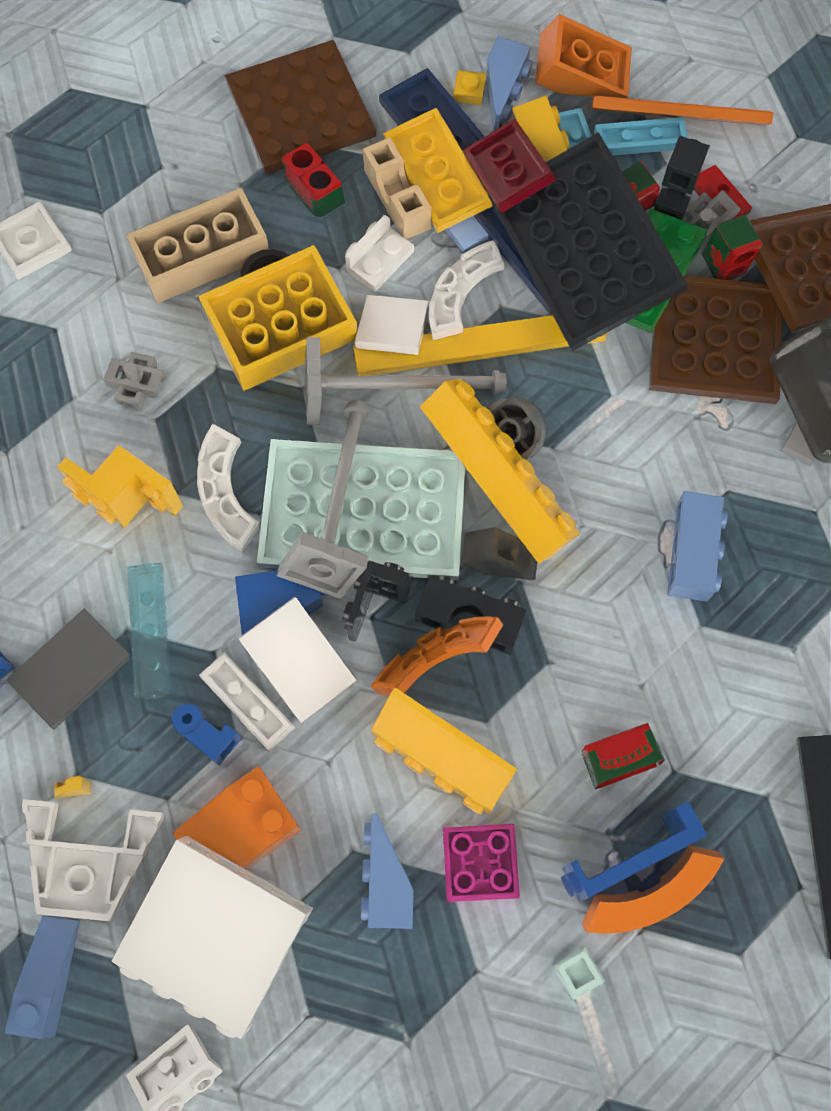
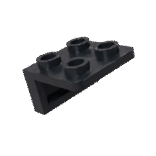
(377, 579)

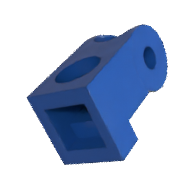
(197, 730)

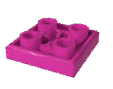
(480, 863)

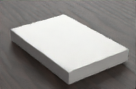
(297, 659)

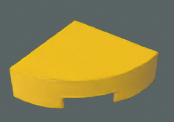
(72, 787)

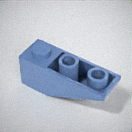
(505, 71)
(389, 887)

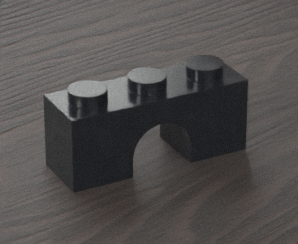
(681, 177)
(445, 600)

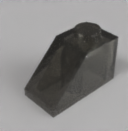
(498, 554)

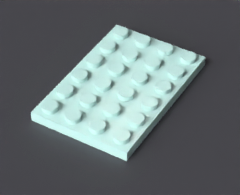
(395, 506)

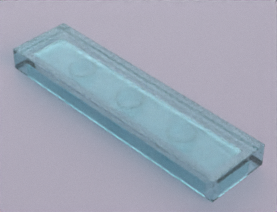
(148, 631)

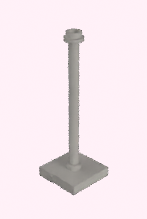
(319, 382)
(317, 560)

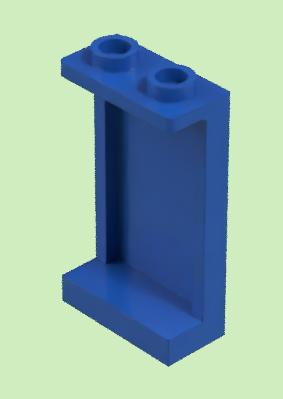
(684, 830)

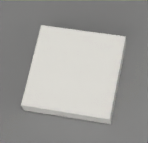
(31, 240)
(392, 324)

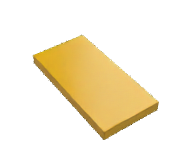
(439, 169)

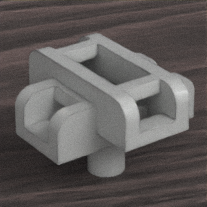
(713, 213)
(131, 378)

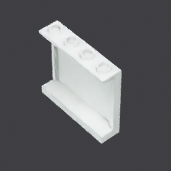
(211, 936)

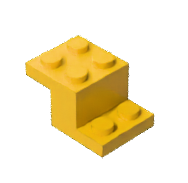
(120, 487)

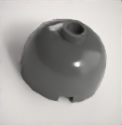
(522, 422)

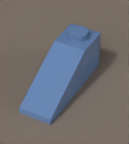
(43, 980)

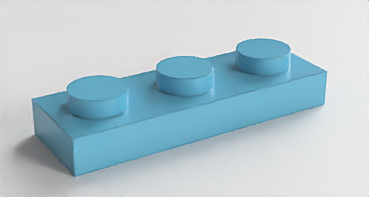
(642, 135)

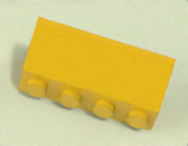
(442, 752)

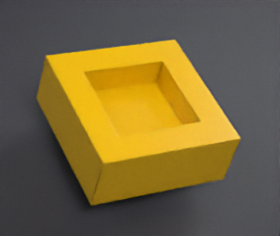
(469, 87)

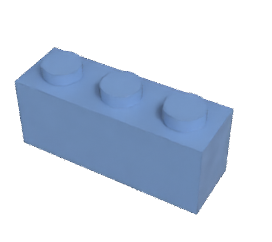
(697, 546)

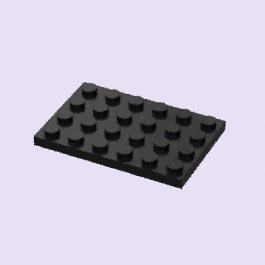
(591, 245)

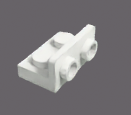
(377, 254)
(174, 1073)

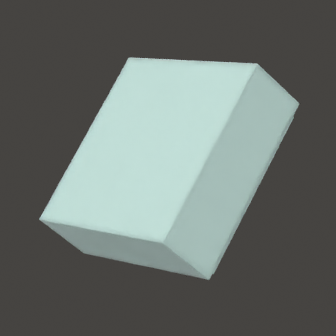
(578, 973)

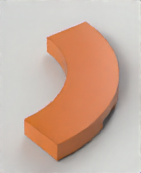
(468, 636)
(640, 909)

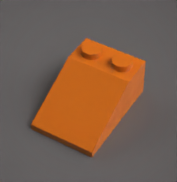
(582, 61)
(243, 821)

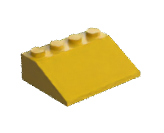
(272, 312)

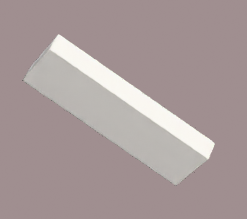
(247, 701)

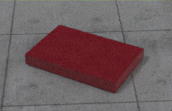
(508, 165)

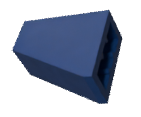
(266, 592)

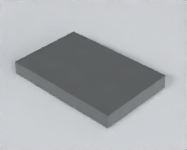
(68, 669)

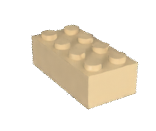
(197, 245)

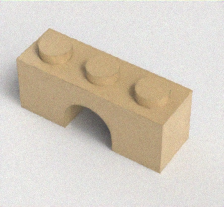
(403, 202)

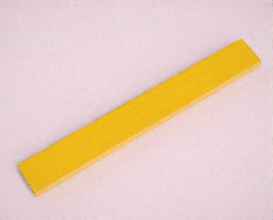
(471, 345)

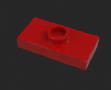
(713, 181)

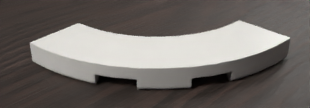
(456, 284)
(216, 488)

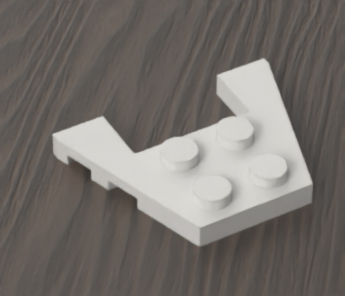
(84, 878)

